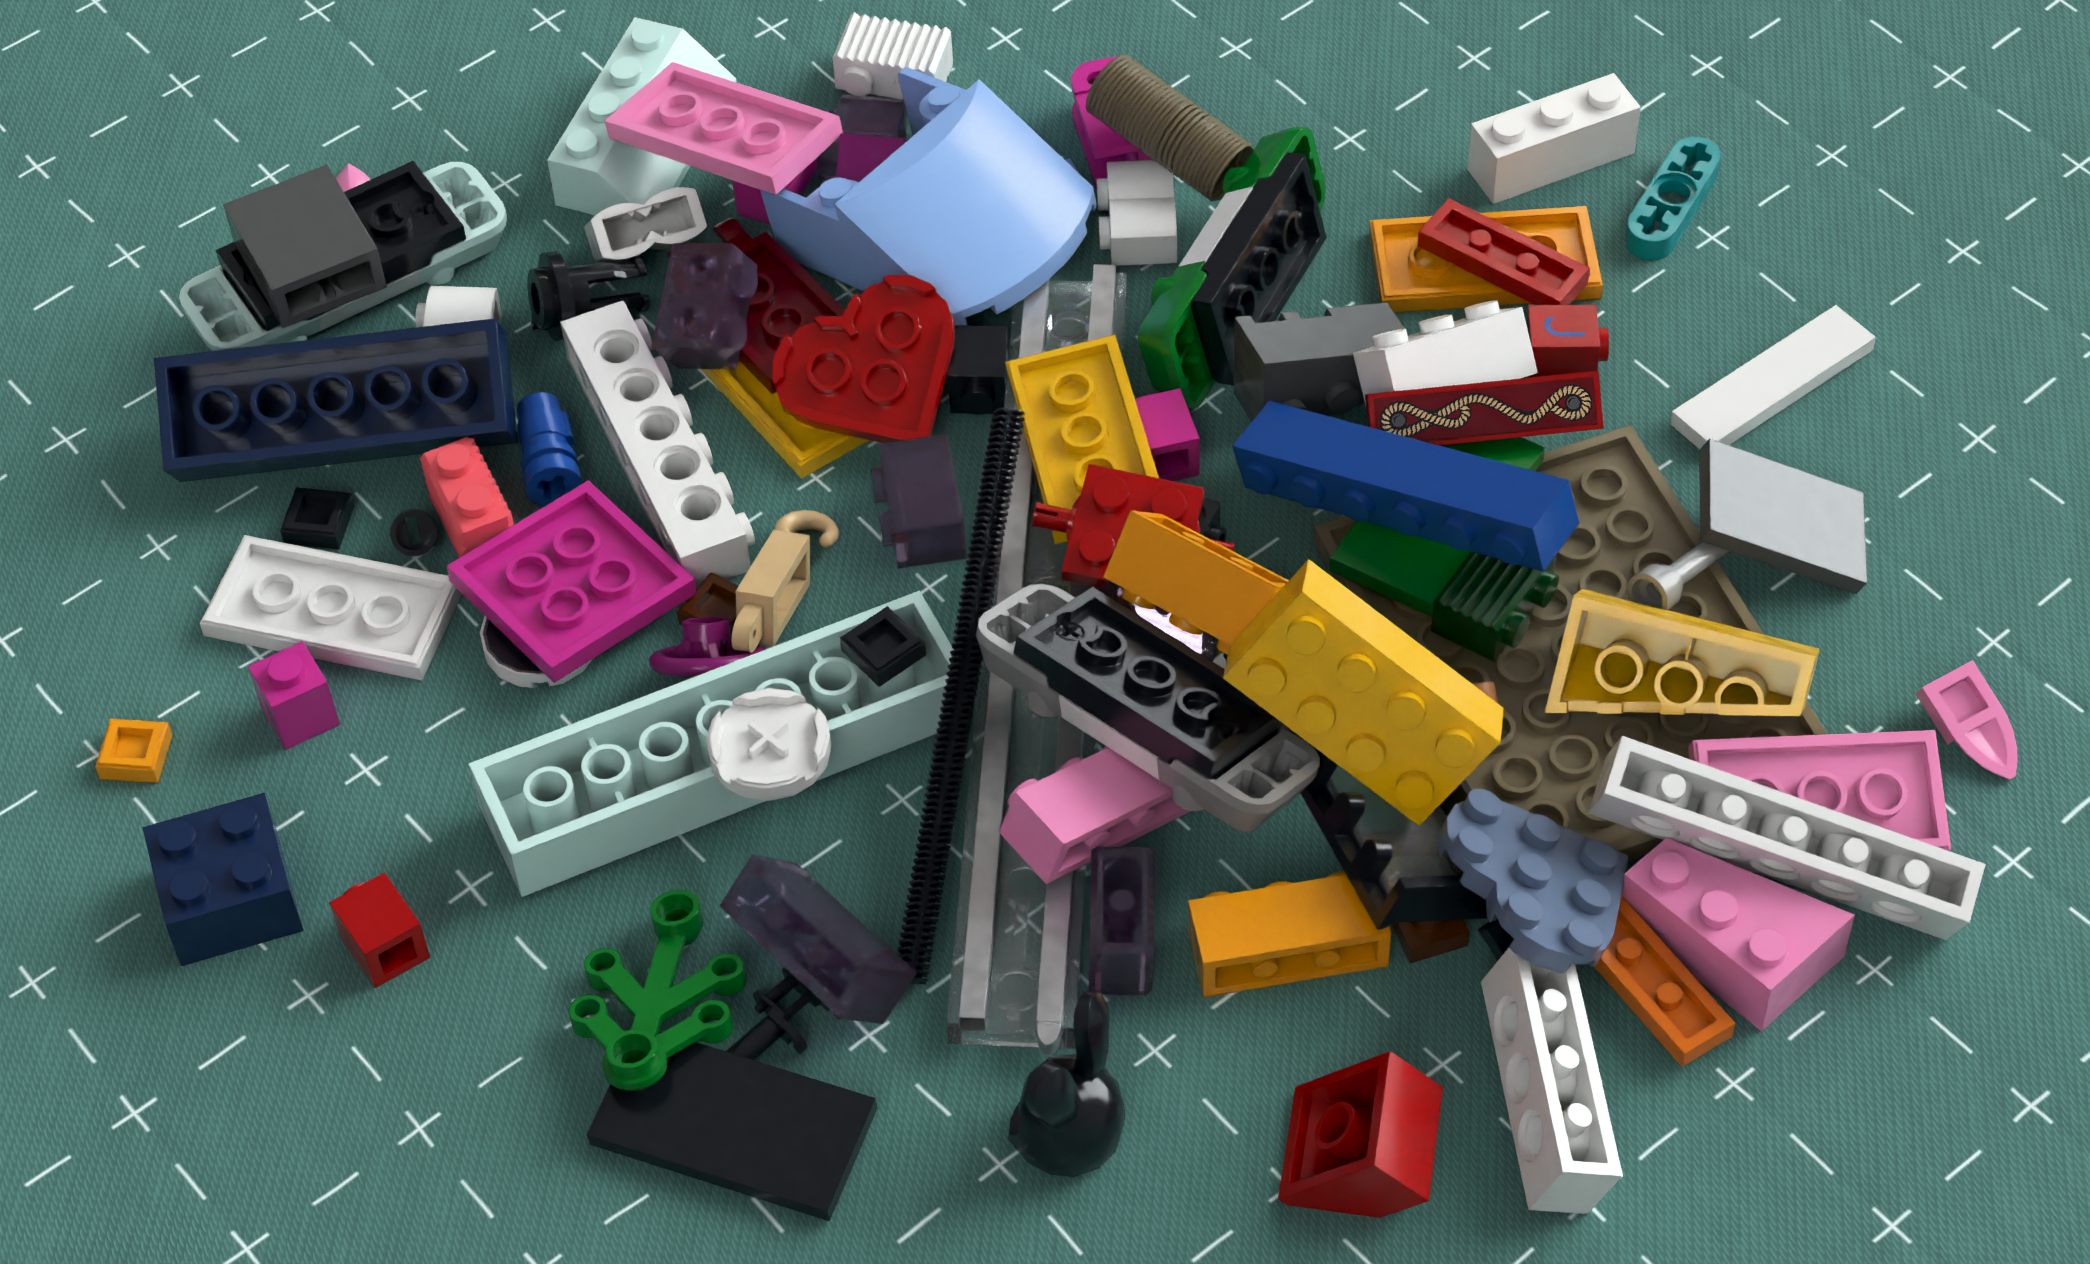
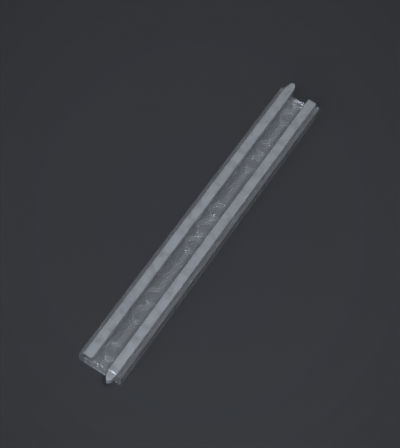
(1014, 933)

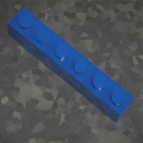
(1407, 485)

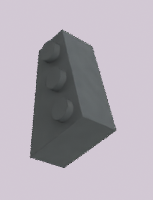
(1306, 359)

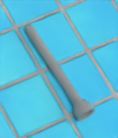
(1663, 584)

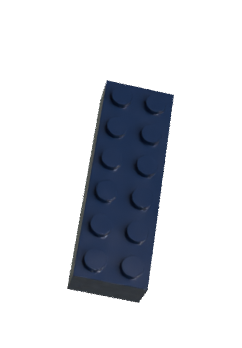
(334, 400)

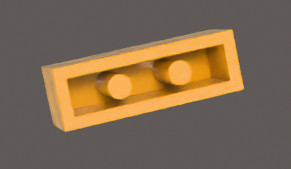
(1189, 577)
(1283, 935)

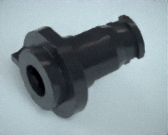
(563, 291)

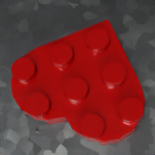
(874, 367)

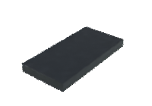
(741, 1128)

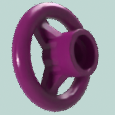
(703, 648)

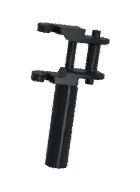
(776, 1023)

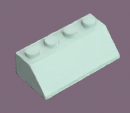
(599, 172)

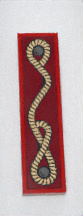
(1490, 409)

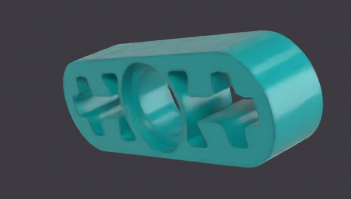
(1673, 217)

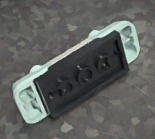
(422, 233)

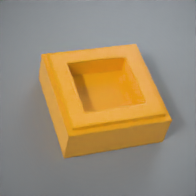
(134, 750)

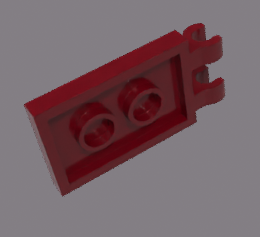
(782, 302)

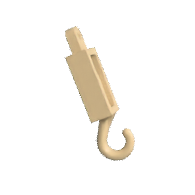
(778, 579)

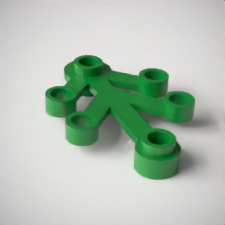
(641, 1055)

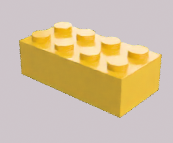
(1364, 693)

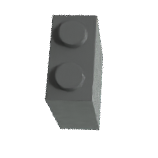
(305, 246)

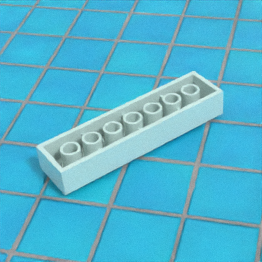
(646, 764)

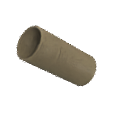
(1161, 120)

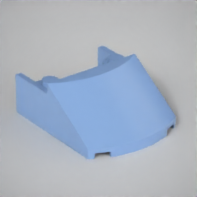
(960, 205)

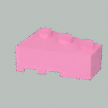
(1737, 930)

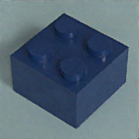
(222, 879)

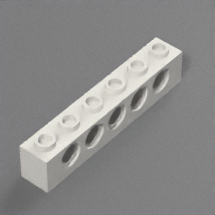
(655, 443)
(1787, 838)

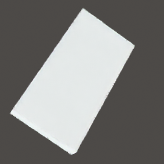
(334, 603)

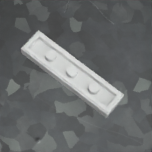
(1774, 379)

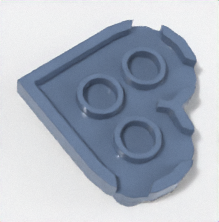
(1538, 879)

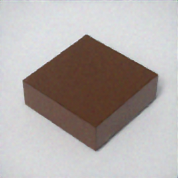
(712, 598)

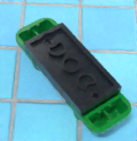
(1237, 266)

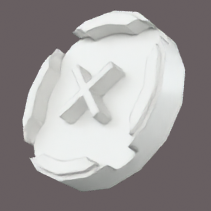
(769, 744)

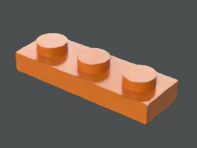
(1662, 990)

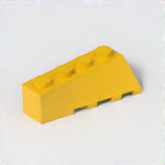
(1664, 662)

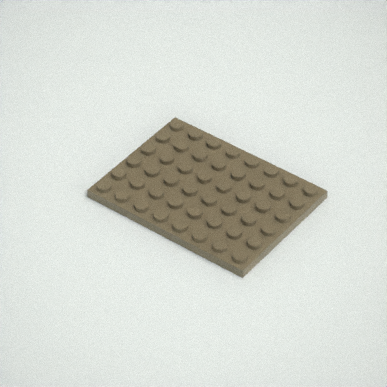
(1624, 525)

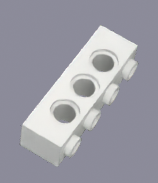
(1551, 1085)

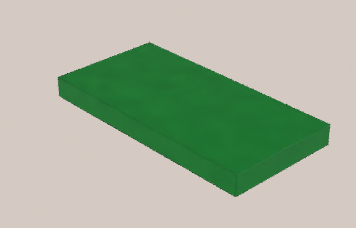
(1410, 566)

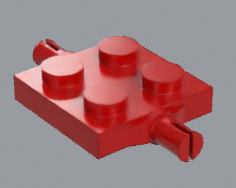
(1102, 511)

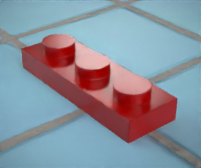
(1502, 256)

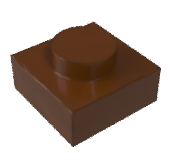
(1431, 938)

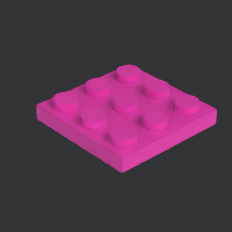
(571, 580)

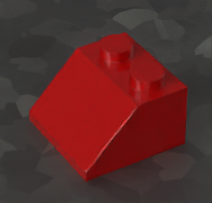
(1362, 1139)

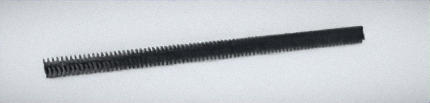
(960, 693)

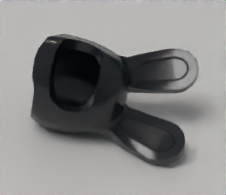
(1071, 1103)

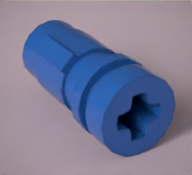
(546, 441)

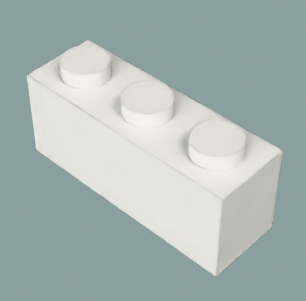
(1553, 138)
(1446, 352)

